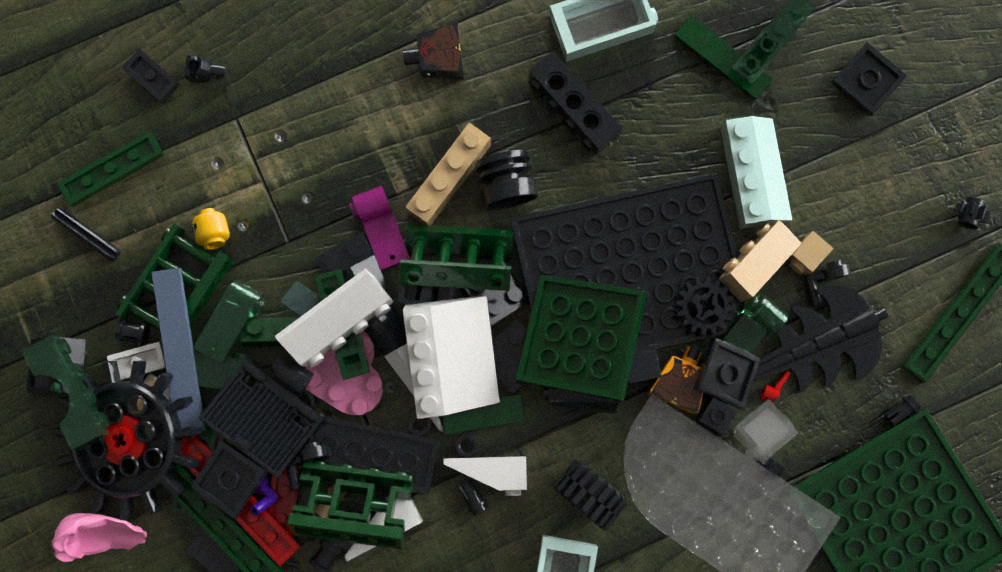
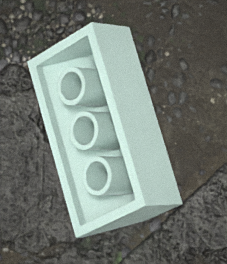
(755, 171)

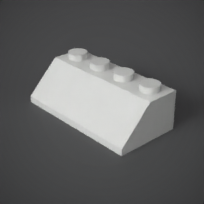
(335, 319)

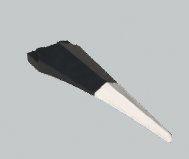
(387, 331)

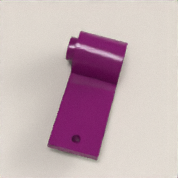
(380, 227)

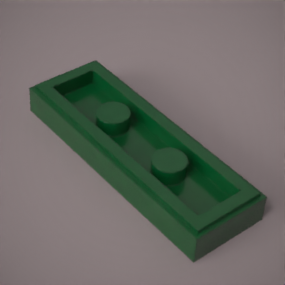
(506, 412)

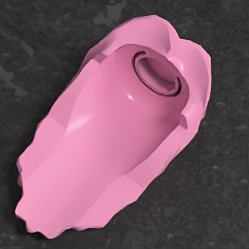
(92, 534)

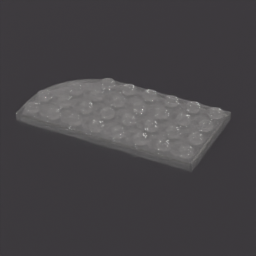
(718, 497)

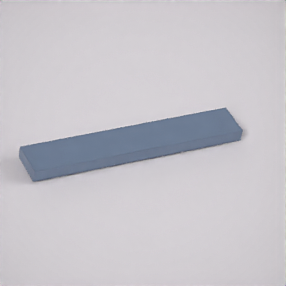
(178, 343)

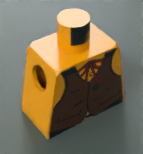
(678, 382)

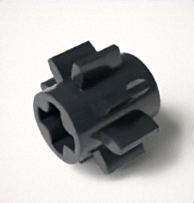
(972, 213)

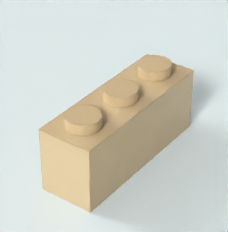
(759, 260)

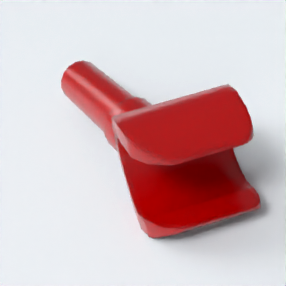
(773, 393)

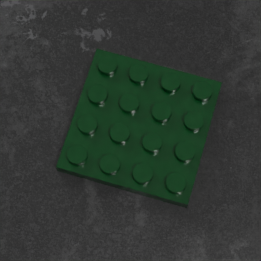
(581, 337)

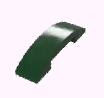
(352, 355)

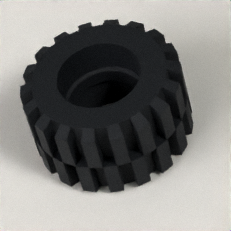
(590, 494)

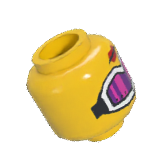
(210, 229)

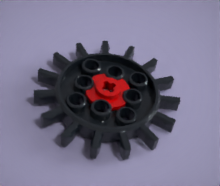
(129, 442)

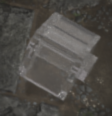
(764, 432)

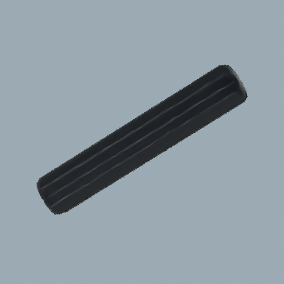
(85, 234)

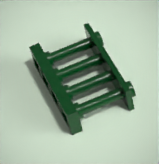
(457, 241)
(202, 287)

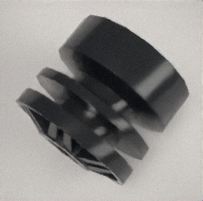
(504, 174)

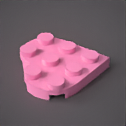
(350, 396)

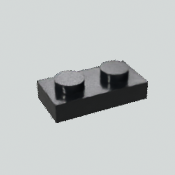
(150, 75)

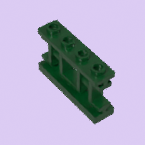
(346, 525)

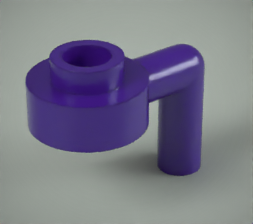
(269, 499)

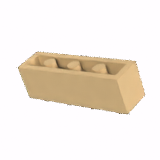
(448, 175)

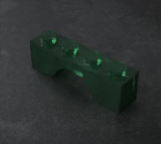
(83, 421)

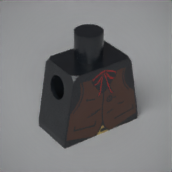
(437, 53)

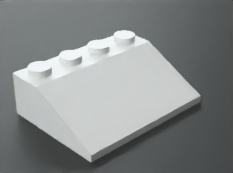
(451, 355)

